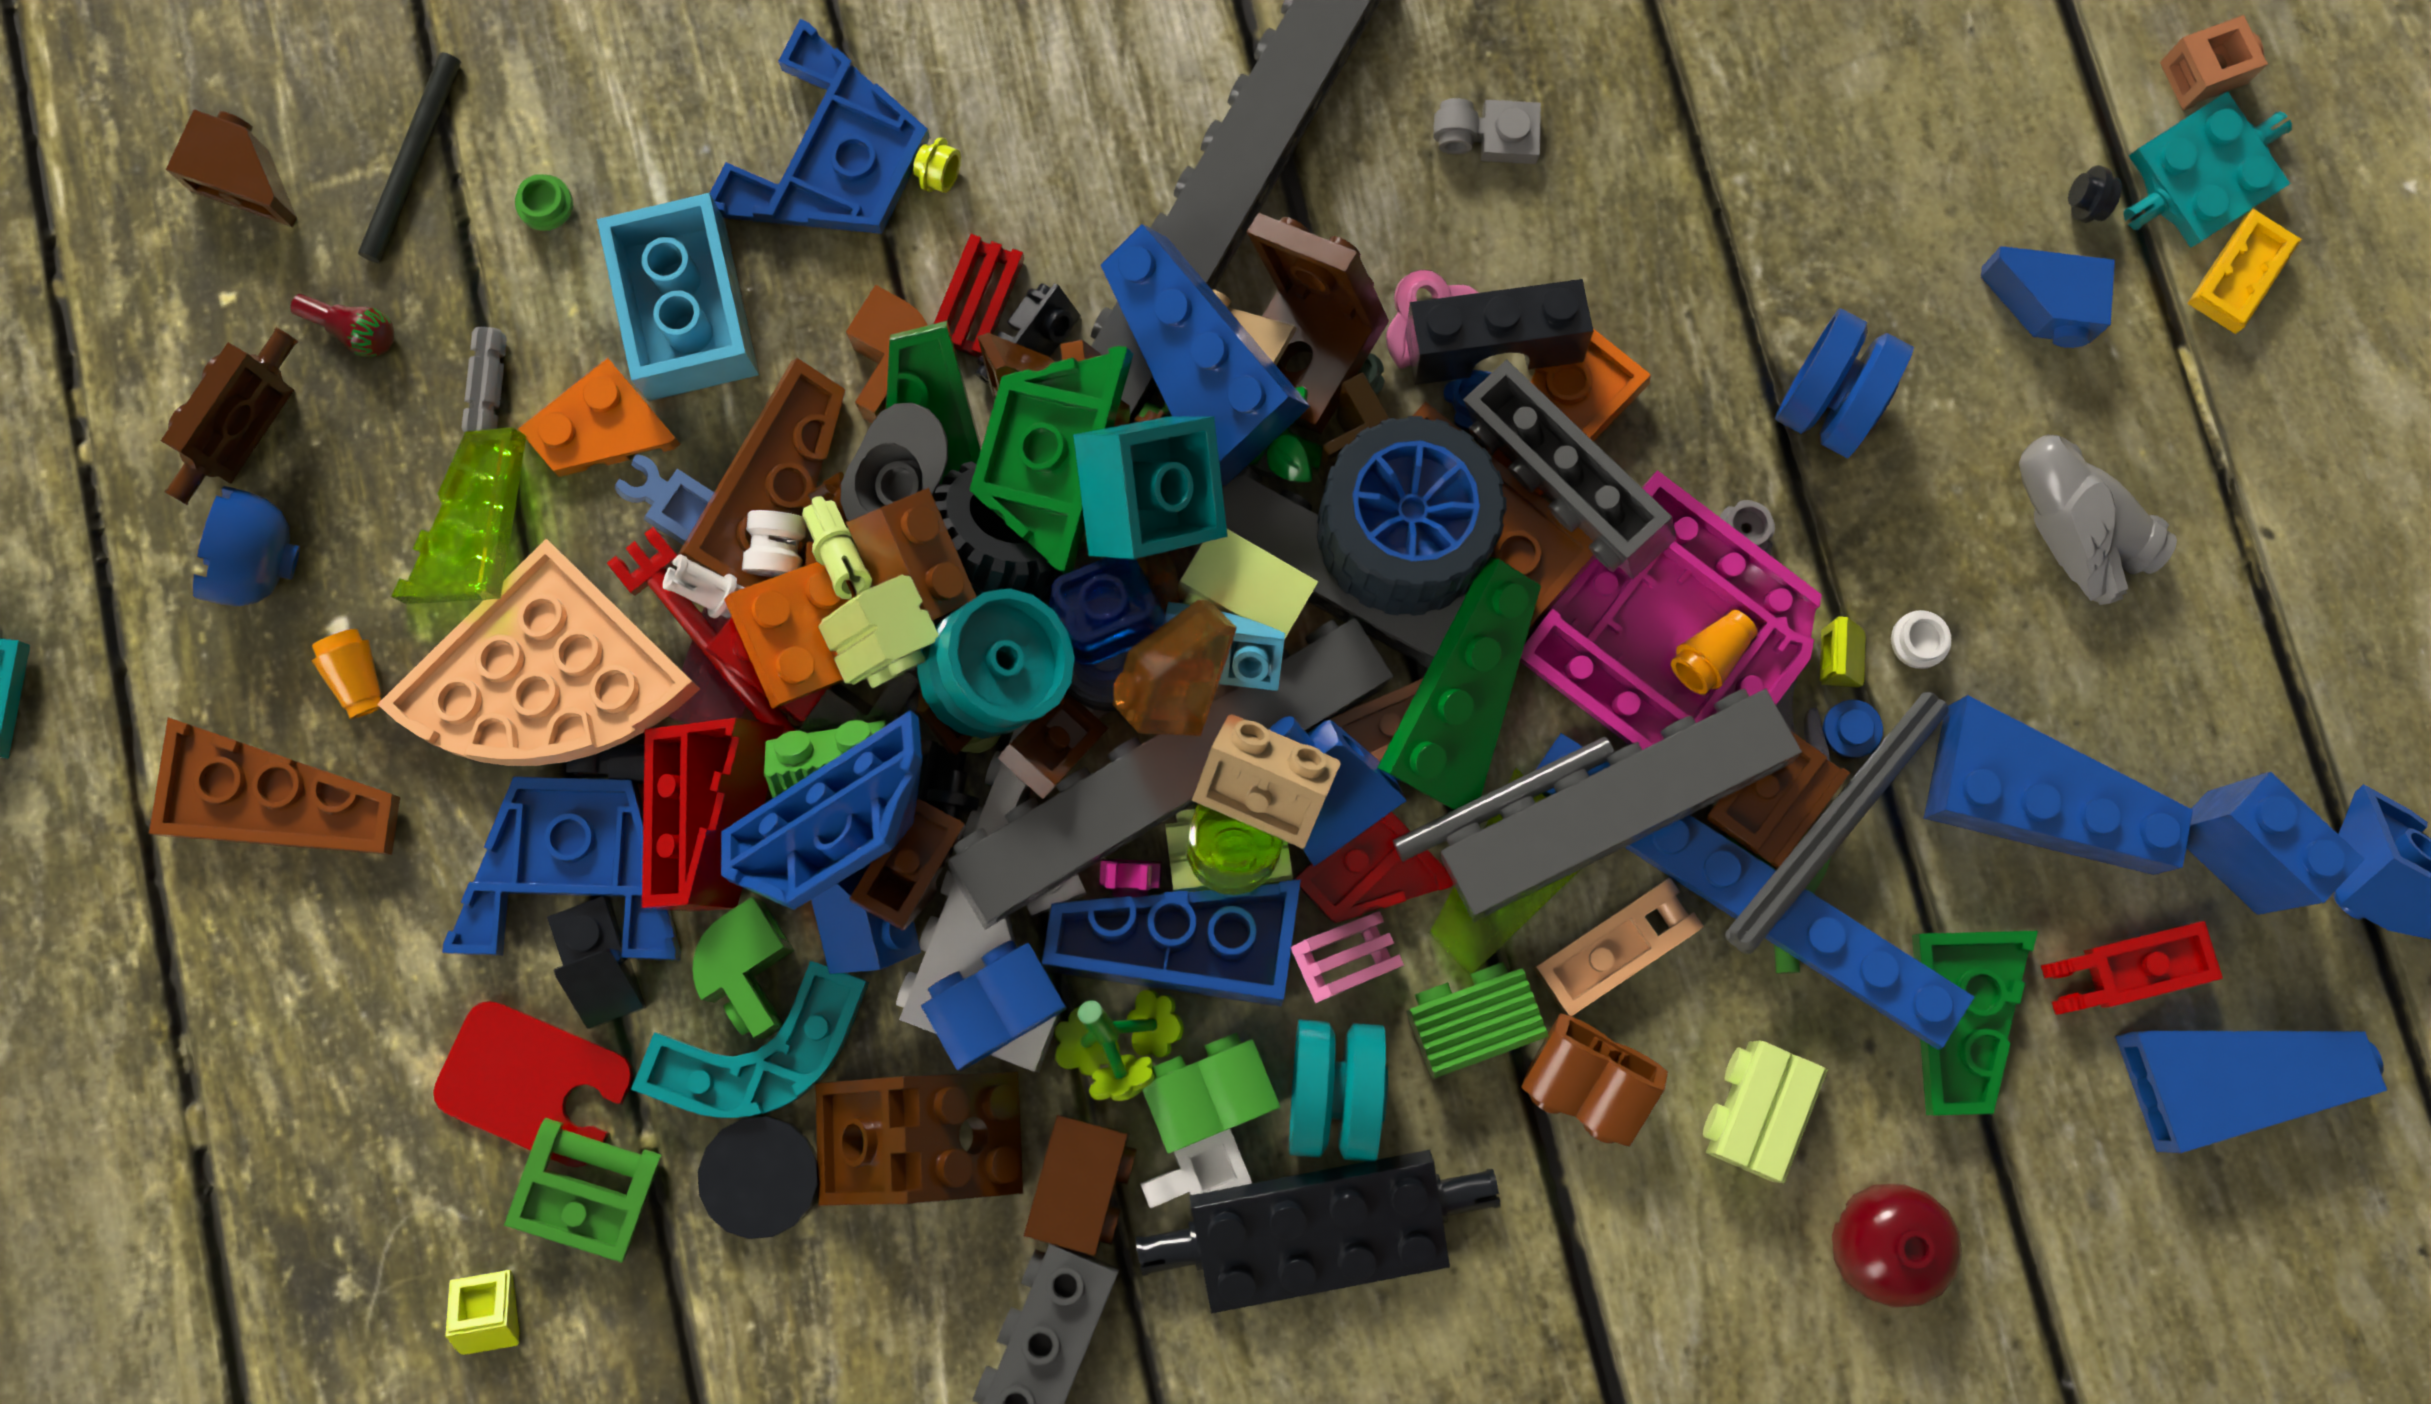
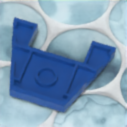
(848, 161)
(563, 841)

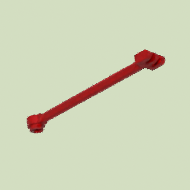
(651, 574)

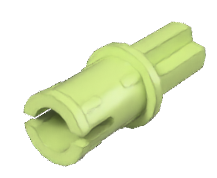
(835, 547)

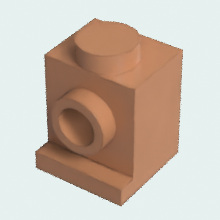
(2213, 61)

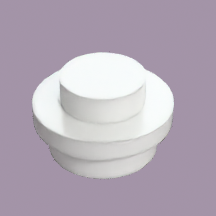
(1921, 639)

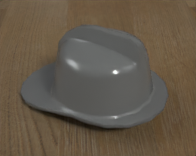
(897, 458)

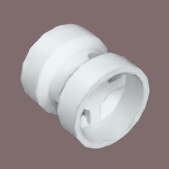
(773, 543)

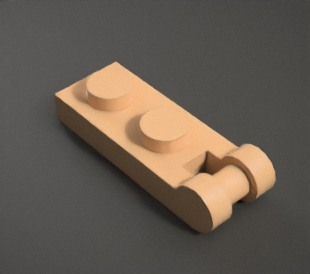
(1616, 949)

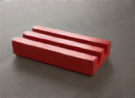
(993, 253)

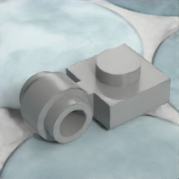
(1506, 130)

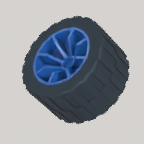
(1410, 515)

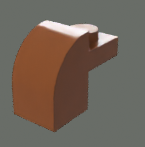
(870, 335)

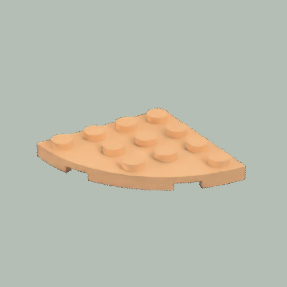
(540, 674)

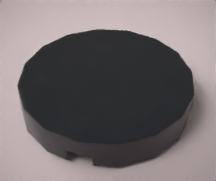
(758, 1177)

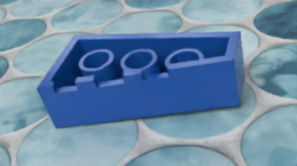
(1200, 350)
(2039, 792)
(1180, 941)

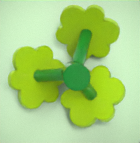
(1092, 1038)

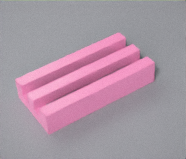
(1374, 945)

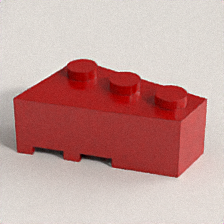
(694, 788)

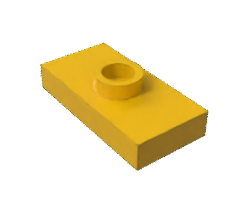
(2244, 271)

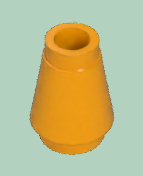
(1712, 654)
(349, 671)

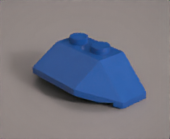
(829, 819)

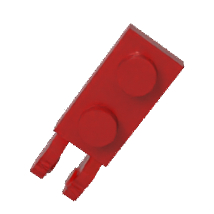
(2139, 967)

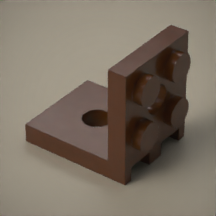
(1327, 300)
(914, 1139)

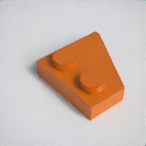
(596, 423)

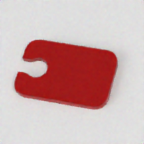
(518, 1070)

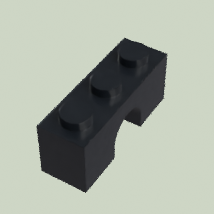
(1457, 332)

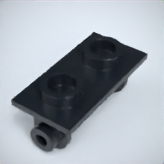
(1042, 322)

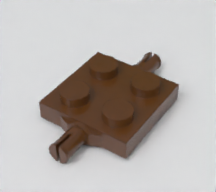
(228, 413)

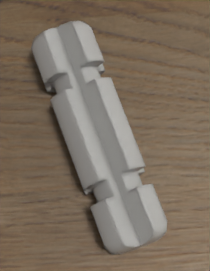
(484, 379)

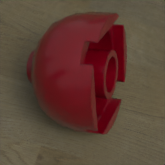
(1897, 1245)

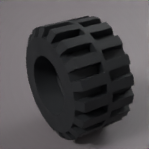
(988, 561)

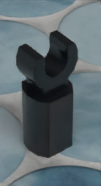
(617, 763)

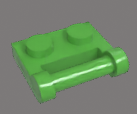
(577, 1210)

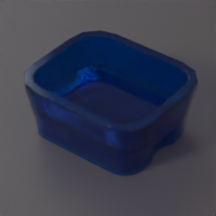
(1106, 608)

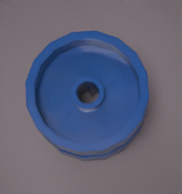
(1851, 387)

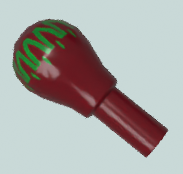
(360, 329)

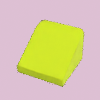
(1842, 653)
(482, 1313)

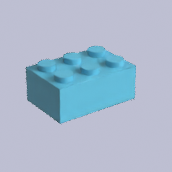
(677, 297)

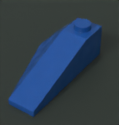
(2395, 877)

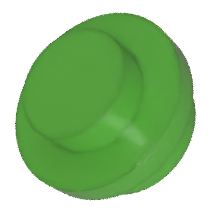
(543, 202)

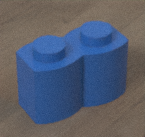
(992, 1005)

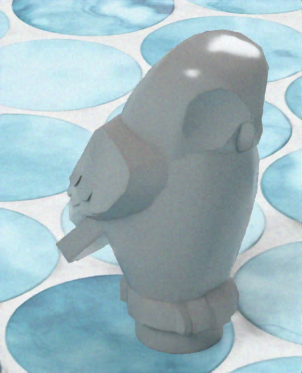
(2091, 520)

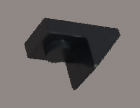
(592, 971)

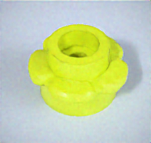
(937, 166)

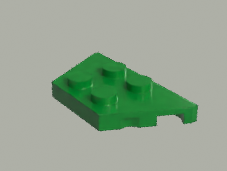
(1029, 448)

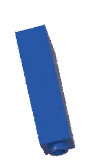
(2231, 1083)

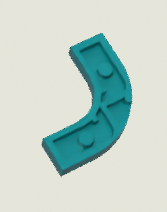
(763, 1078)

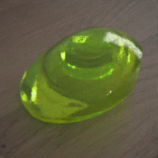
(1230, 853)

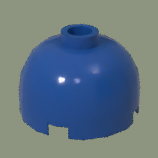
(244, 550)

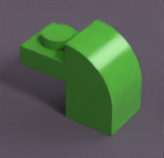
(730, 958)

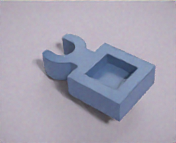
(674, 503)

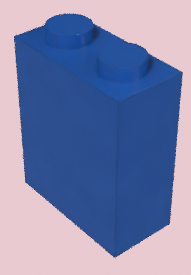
(2269, 845)

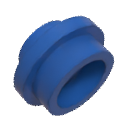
(1852, 729)

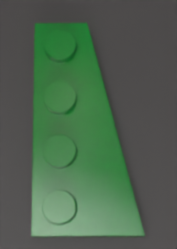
(1462, 700)

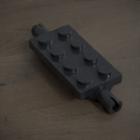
(1319, 1230)

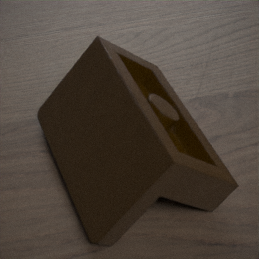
(1356, 411)

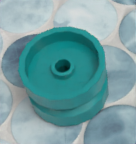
(997, 664)
(1342, 1090)

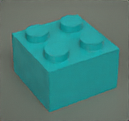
(1150, 486)

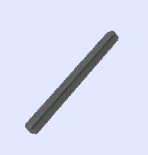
(1836, 823)

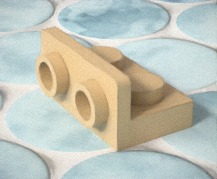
(1266, 780)

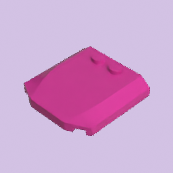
(1616, 635)

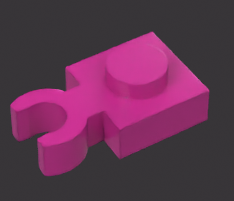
(1130, 876)

